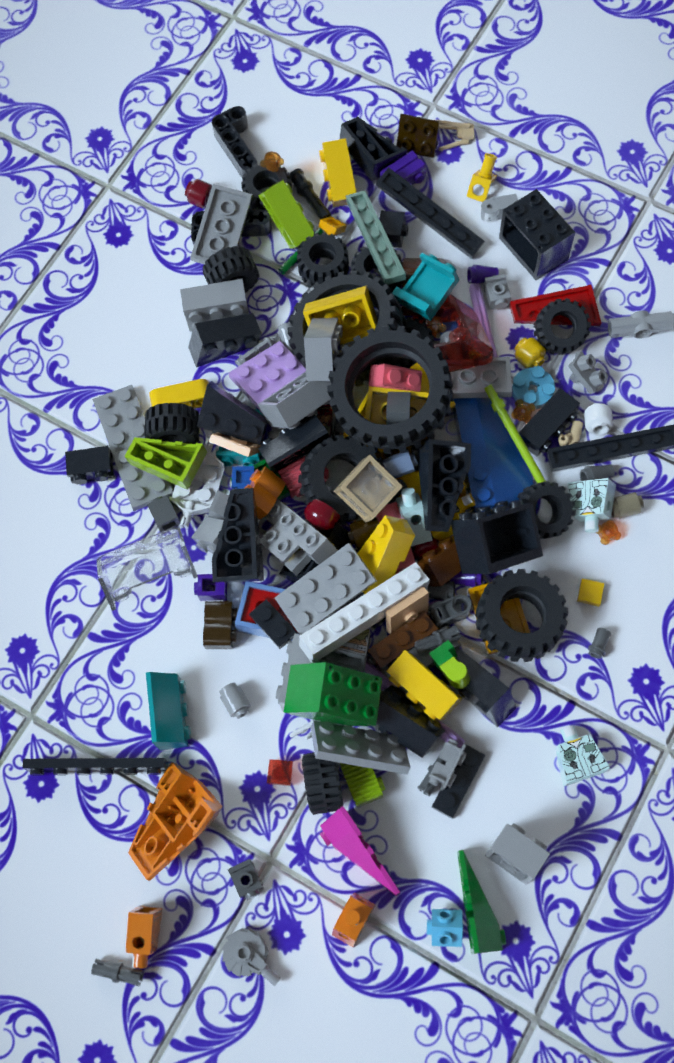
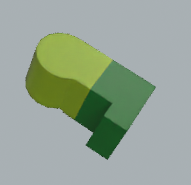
(445, 661)

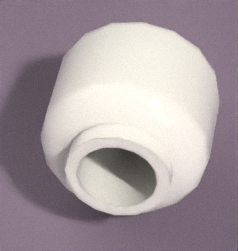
(598, 419)

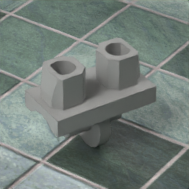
(585, 372)

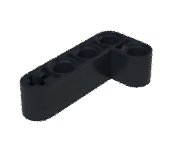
(226, 131)
(256, 224)

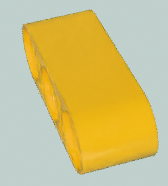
(187, 393)

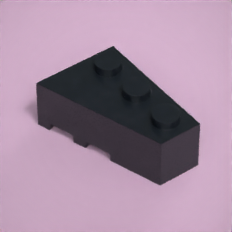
(223, 338)
(407, 722)

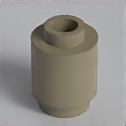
(627, 505)

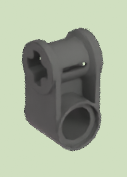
(448, 611)

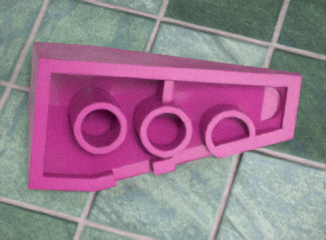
(348, 840)

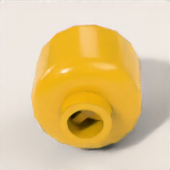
(530, 352)

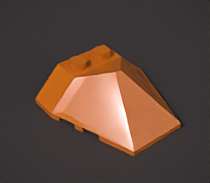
(174, 821)

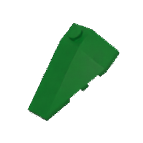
(481, 922)

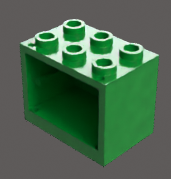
(333, 694)

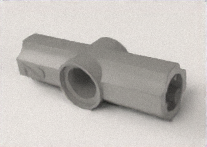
(641, 324)

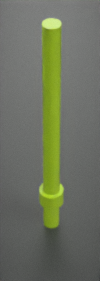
(499, 406)

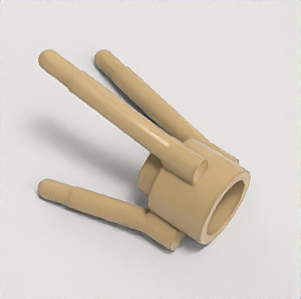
(463, 130)

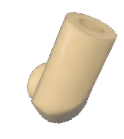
(573, 436)

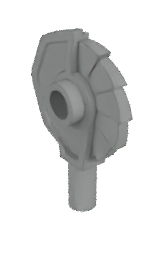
(247, 954)

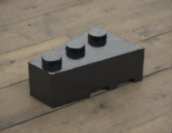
(369, 148)
(230, 417)
(485, 691)

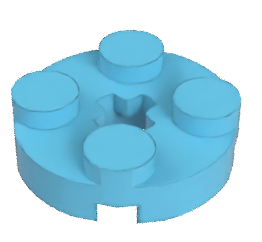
(533, 376)

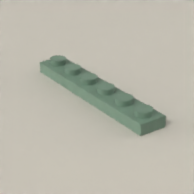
(375, 238)

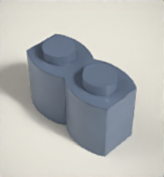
(400, 464)

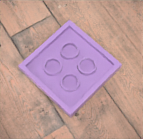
(266, 373)

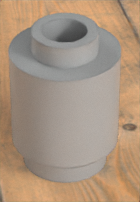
(235, 700)

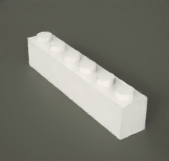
(361, 613)

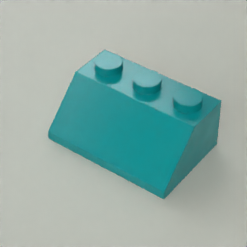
(167, 710)

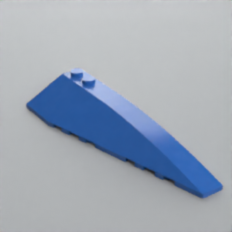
(496, 463)

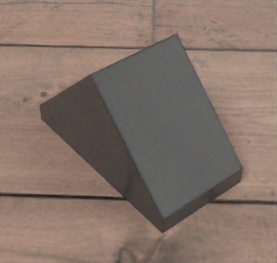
(398, 407)

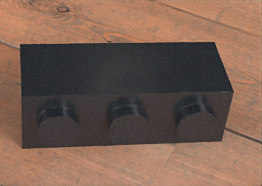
(549, 422)

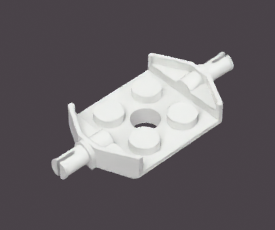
(198, 502)

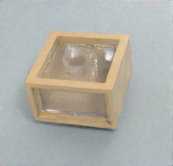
(368, 488)

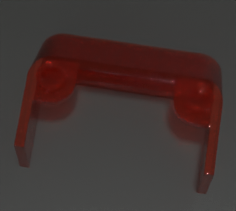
(468, 342)

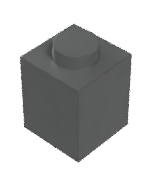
(163, 513)

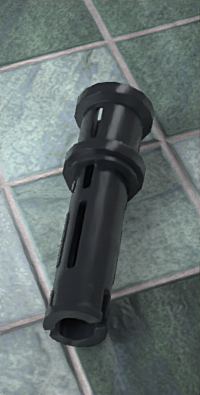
(305, 189)

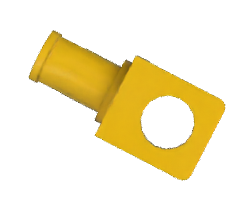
(483, 177)

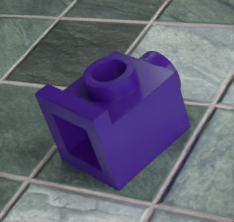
(204, 582)

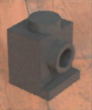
(243, 869)

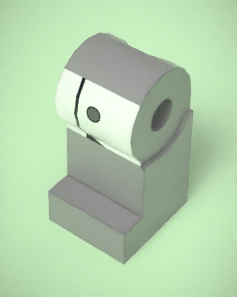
(493, 208)

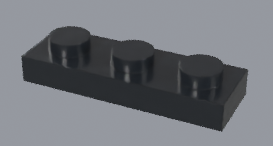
(450, 798)

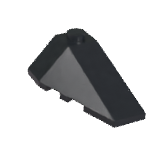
(442, 476)
(239, 543)

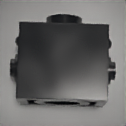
(394, 226)

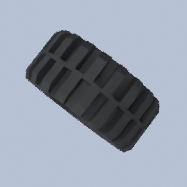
(313, 471)
(529, 588)

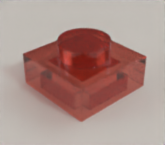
(280, 772)

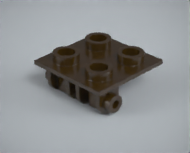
(418, 135)

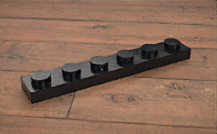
(430, 213)
(611, 448)
(85, 766)

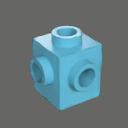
(445, 928)

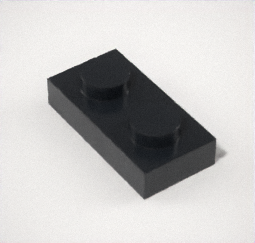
(272, 624)

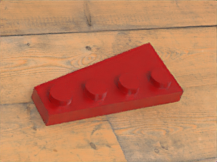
(526, 309)

